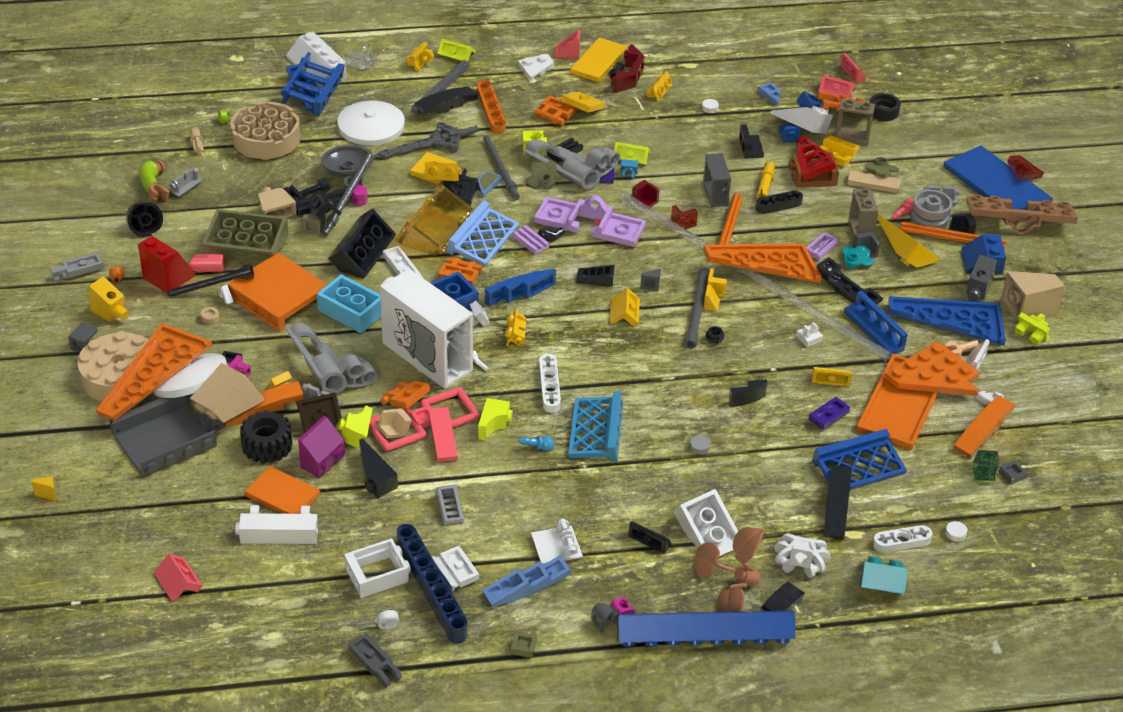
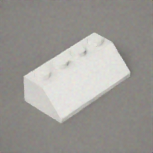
(320, 54)

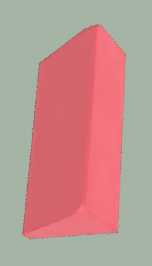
(852, 69)

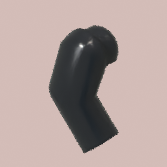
(551, 236)

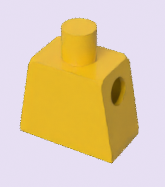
(107, 301)

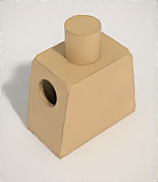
(277, 203)

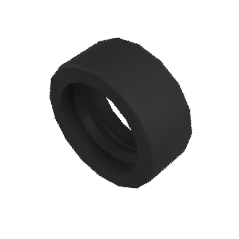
(888, 100)

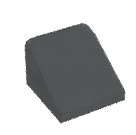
(650, 280)

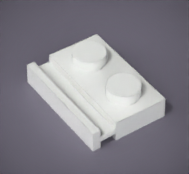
(456, 568)

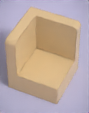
(394, 423)

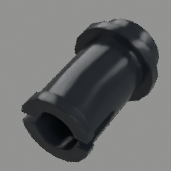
(618, 66)

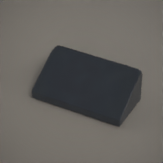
(649, 537)

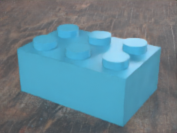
(350, 303)

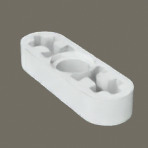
(917, 537)

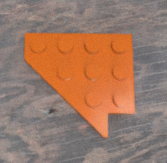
(934, 371)

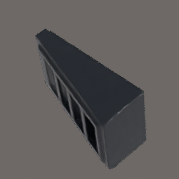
(600, 275)

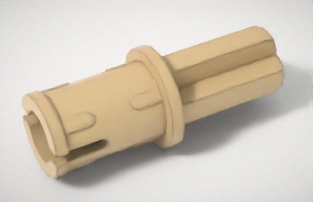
(196, 140)

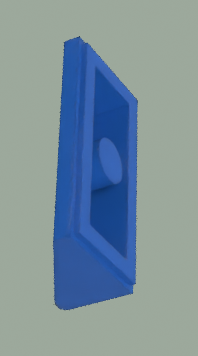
(808, 100)

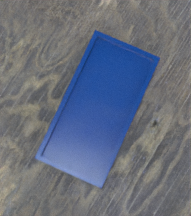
(993, 177)

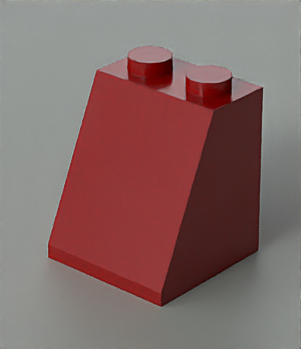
(163, 265)

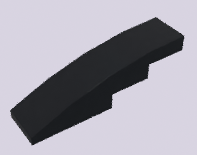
(443, 100)
(837, 502)

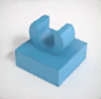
(629, 166)

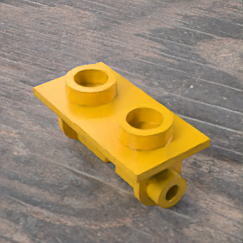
(660, 86)
(442, 171)
(516, 328)

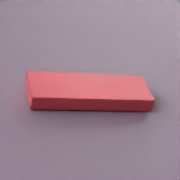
(442, 434)

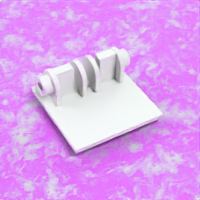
(557, 542)

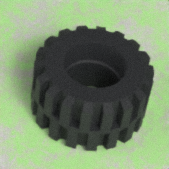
(266, 437)

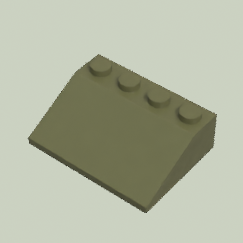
(246, 232)

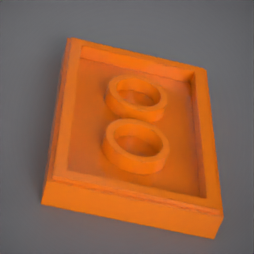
(281, 492)

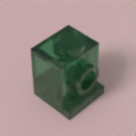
(985, 465)

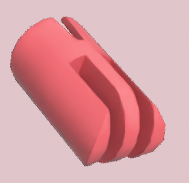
(208, 263)

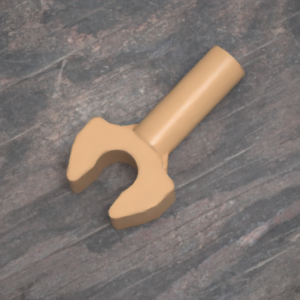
(957, 349)

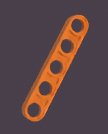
(488, 98)

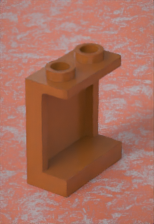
(821, 180)

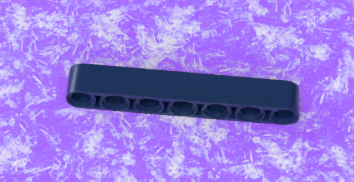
(432, 584)

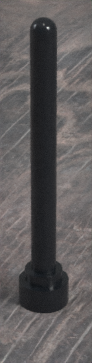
(245, 272)

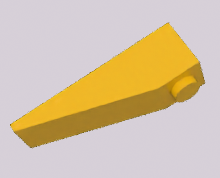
(907, 247)

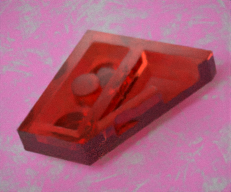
(1023, 168)

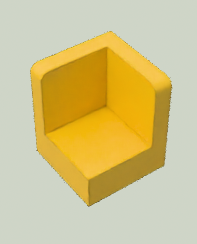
(718, 284)

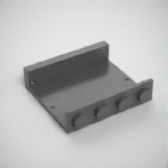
(161, 434)

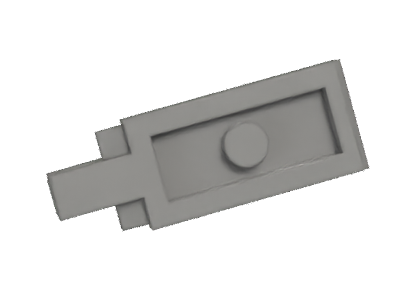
(77, 267)

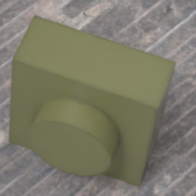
(524, 644)

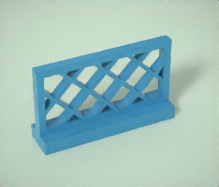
(611, 426)

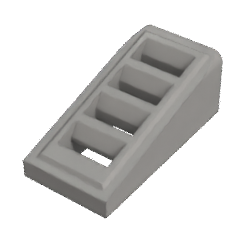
(447, 491)

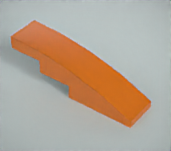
(274, 401)
(984, 426)

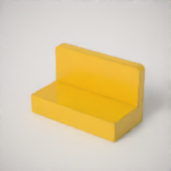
(625, 306)

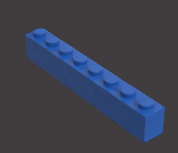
(706, 626)

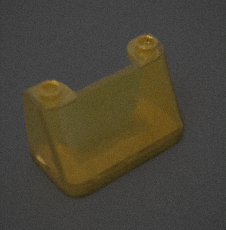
(435, 222)

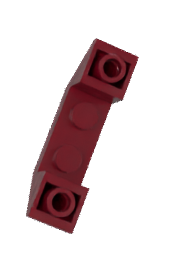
(628, 80)

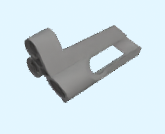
(576, 168)
(327, 368)

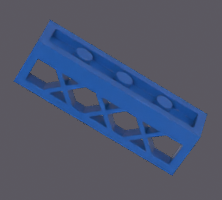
(875, 327)

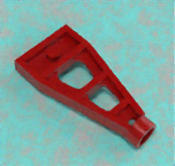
(817, 167)

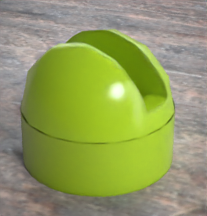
(223, 116)

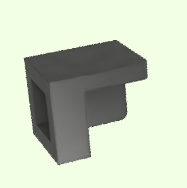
(869, 240)
(81, 336)

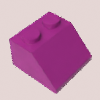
(320, 448)

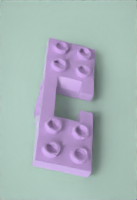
(612, 228)

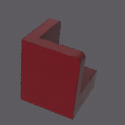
(646, 193)

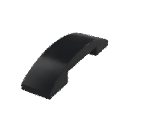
(842, 284)

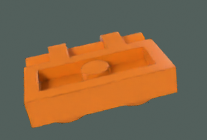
(558, 108)
(469, 270)
(405, 394)

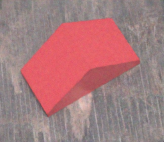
(569, 47)

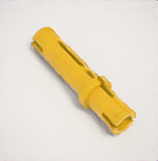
(766, 177)

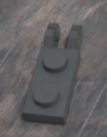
(374, 659)

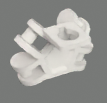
(801, 553)

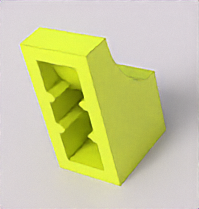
(494, 417)
(355, 426)

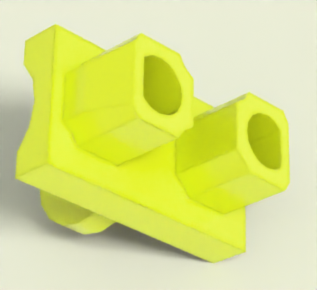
(1034, 325)

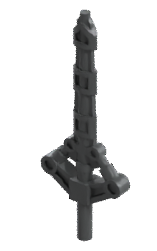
(437, 139)

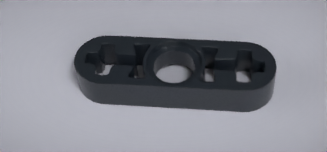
(768, 203)

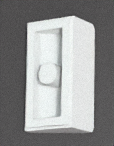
(978, 354)

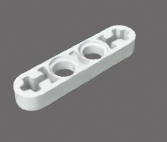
(549, 383)

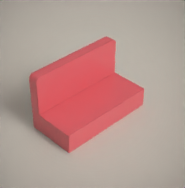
(836, 86)
(176, 576)

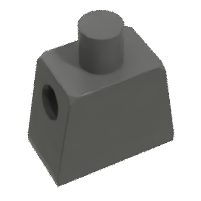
(979, 286)

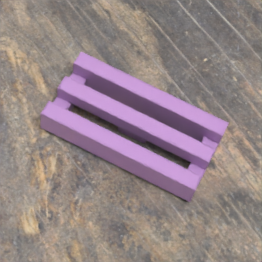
(531, 238)
(824, 248)

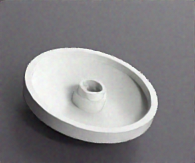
(371, 123)
(190, 377)

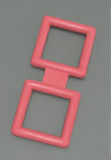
(420, 419)

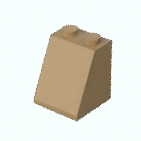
(1032, 293)
(226, 394)

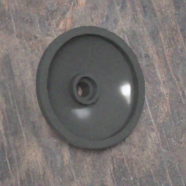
(344, 159)

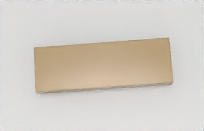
(873, 181)

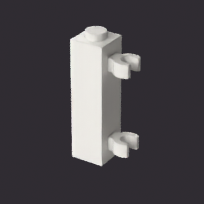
(277, 527)

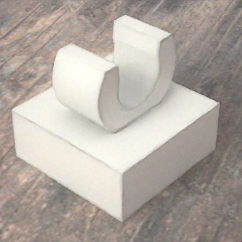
(479, 314)
(809, 335)

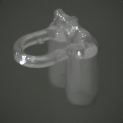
(360, 60)

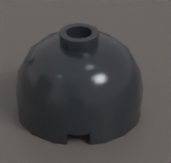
(144, 218)

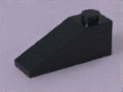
(377, 473)

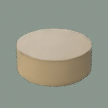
(209, 316)

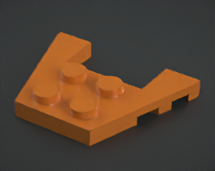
(832, 100)

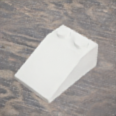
(811, 119)
(706, 521)

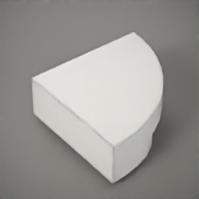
(224, 292)
(986, 398)

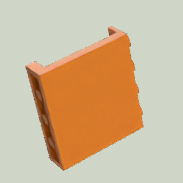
(276, 290)

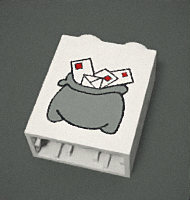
(427, 328)

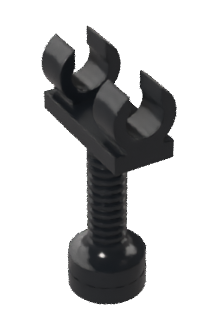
(322, 185)

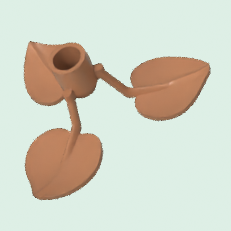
(745, 545)

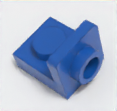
(789, 132)

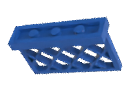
(850, 448)

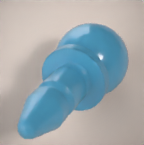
(544, 443)

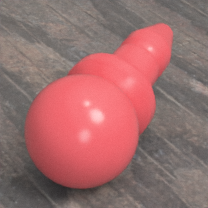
(905, 208)

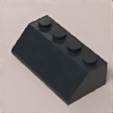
(362, 245)

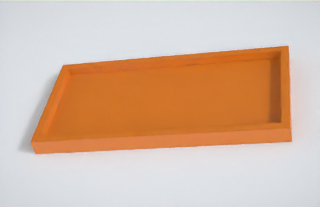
(897, 410)

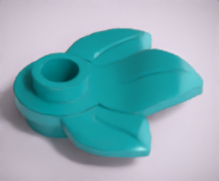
(857, 256)

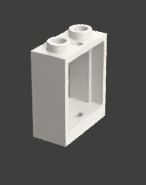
(372, 554)

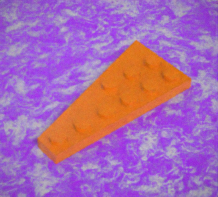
(774, 259)
(157, 362)

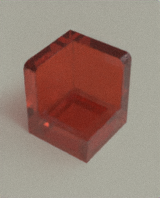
(685, 219)

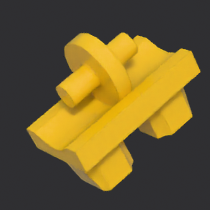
(420, 57)

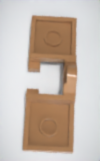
(1035, 213)

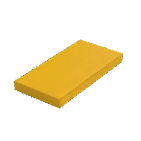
(598, 60)

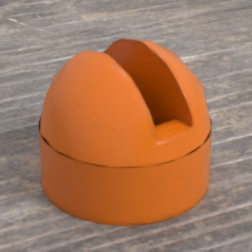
(116, 273)

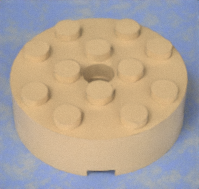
(265, 130)
(106, 360)

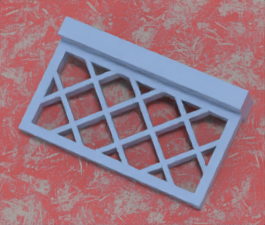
(471, 228)

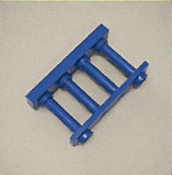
(324, 94)

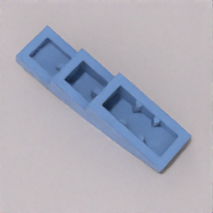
(522, 584)

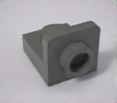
(208, 423)

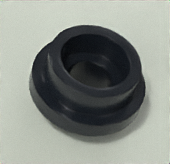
(715, 334)

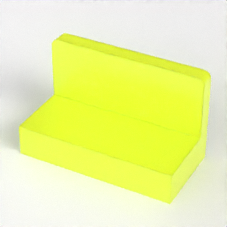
(455, 50)
(632, 152)

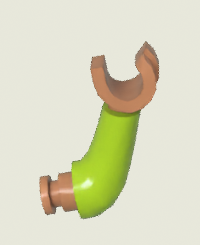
(148, 174)

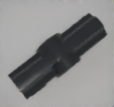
(334, 197)

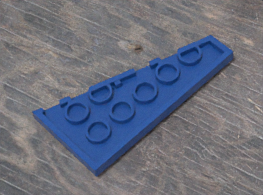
(968, 318)

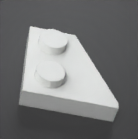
(536, 65)

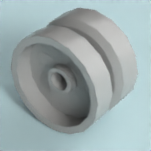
(931, 209)

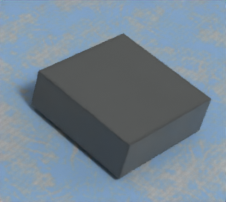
(1012, 472)

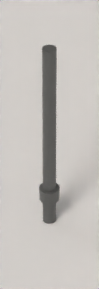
(510, 185)
(333, 218)

